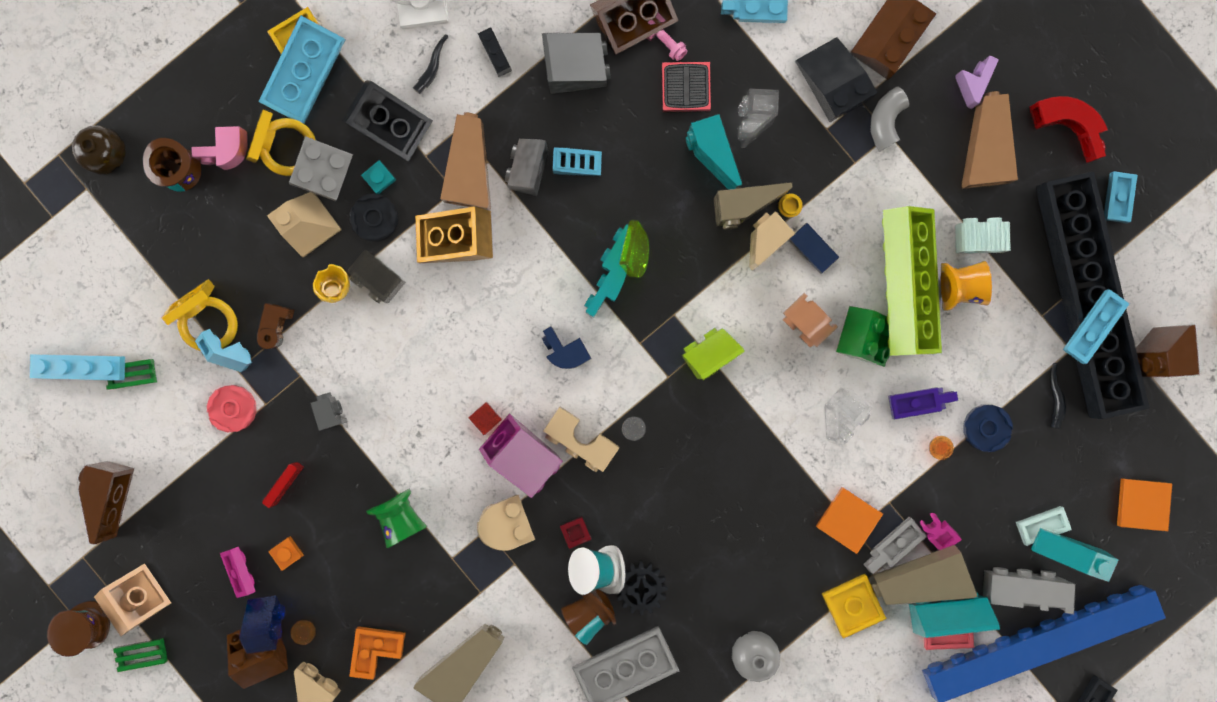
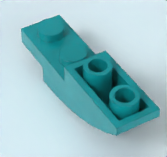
(609, 284)

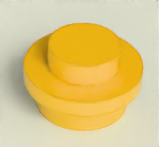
(790, 205)

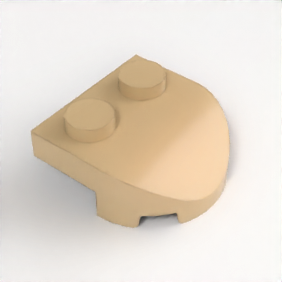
(505, 525)

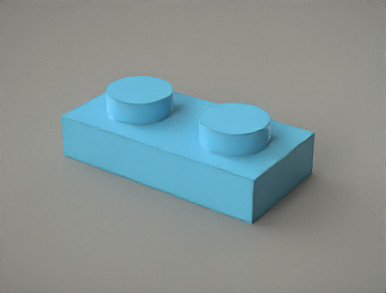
(1120, 197)

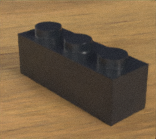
(494, 52)

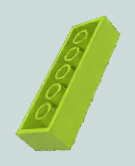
(911, 281)

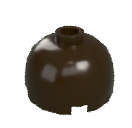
(98, 149)

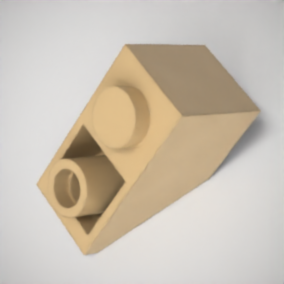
(313, 686)

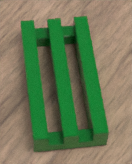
(153, 379)
(120, 659)

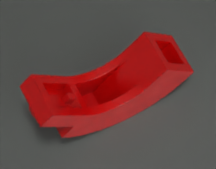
(1077, 116)

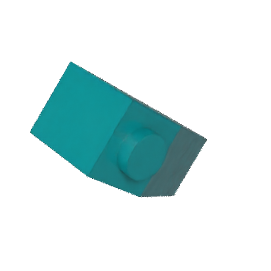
(1075, 554)

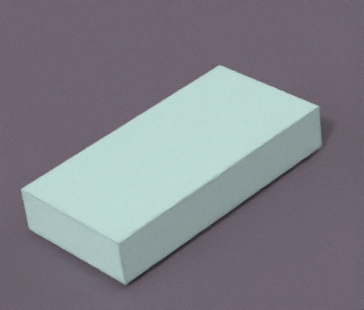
(1051, 520)

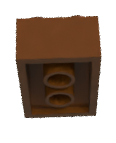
(103, 498)

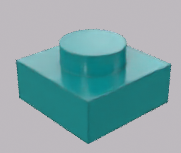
(378, 177)

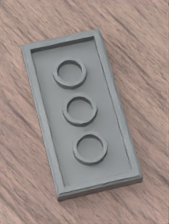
(626, 667)

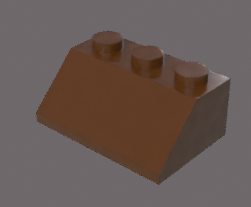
(627, 20)
(892, 35)
(1169, 352)

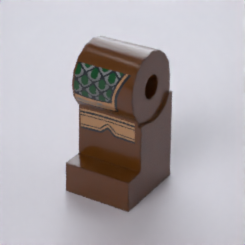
(272, 324)

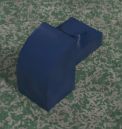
(565, 357)

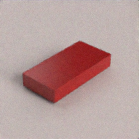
(282, 484)

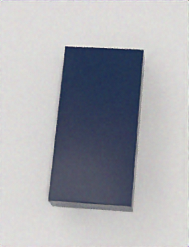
(813, 248)

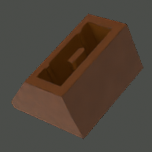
(253, 667)

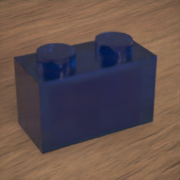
(262, 624)

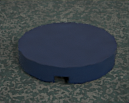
(987, 428)

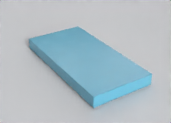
(302, 70)

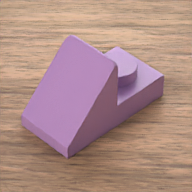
(974, 85)

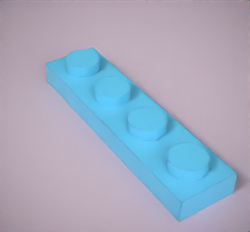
(77, 367)

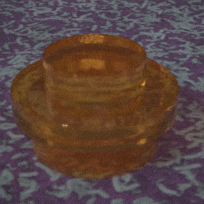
(941, 447)
(303, 632)

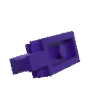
(920, 402)

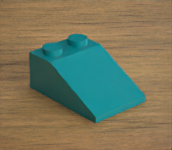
(713, 150)

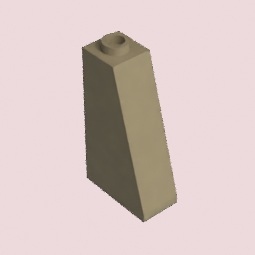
(926, 579)
(459, 670)

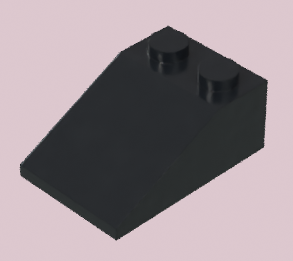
(836, 79)
(387, 120)

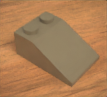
(739, 204)

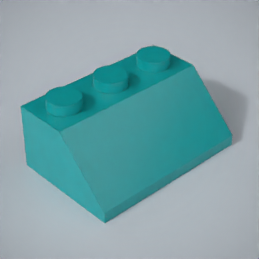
(952, 617)

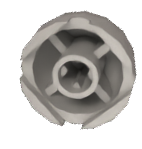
(756, 656)

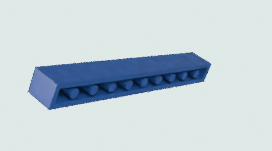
(1043, 643)

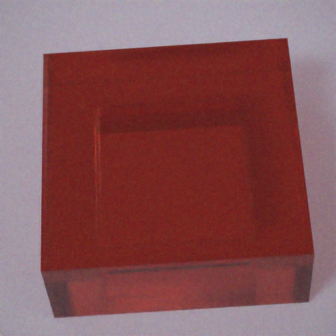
(485, 418)

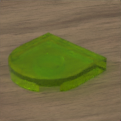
(635, 250)

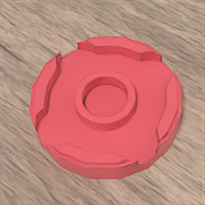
(231, 408)

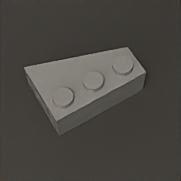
(1028, 589)

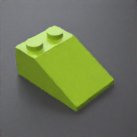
(711, 353)

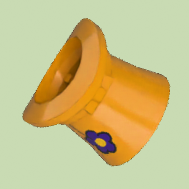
(965, 285)

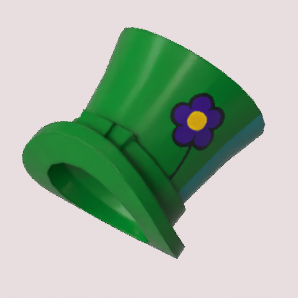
(397, 518)

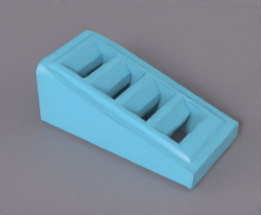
(568, 152)

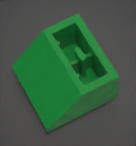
(865, 336)

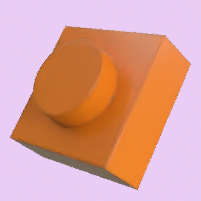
(286, 553)

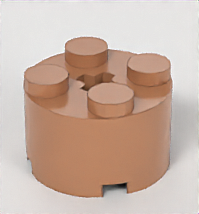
(809, 320)

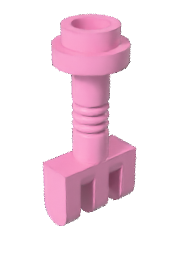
(677, 51)

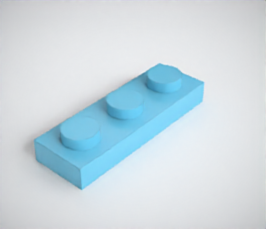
(1096, 326)

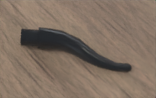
(430, 73)
(1059, 398)

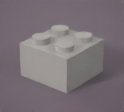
(320, 169)

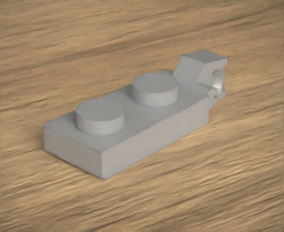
(895, 546)

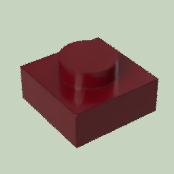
(575, 532)

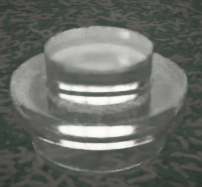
(633, 428)

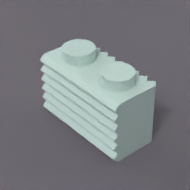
(982, 236)

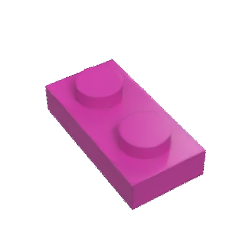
(240, 578)

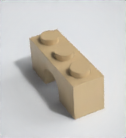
(597, 454)

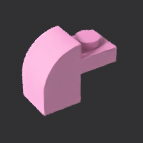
(229, 148)

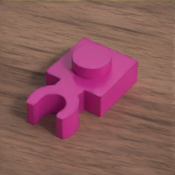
(939, 533)

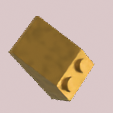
(454, 235)

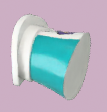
(597, 570)

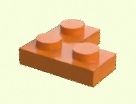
(370, 644)

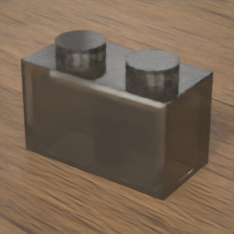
(376, 277)

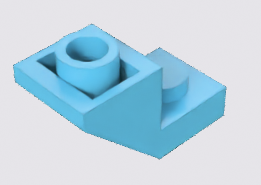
(232, 357)

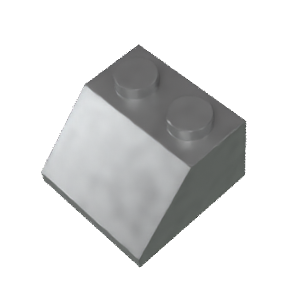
(527, 166)

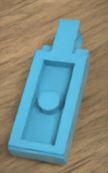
(756, 10)

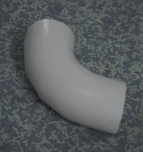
(884, 118)

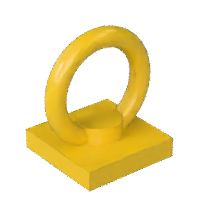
(264, 138)
(192, 304)

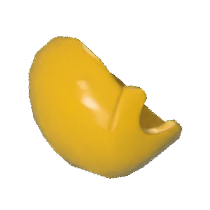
(331, 284)

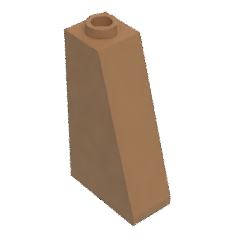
(991, 144)
(466, 170)

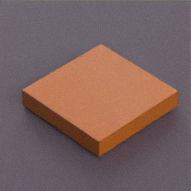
(1144, 504)
(849, 520)

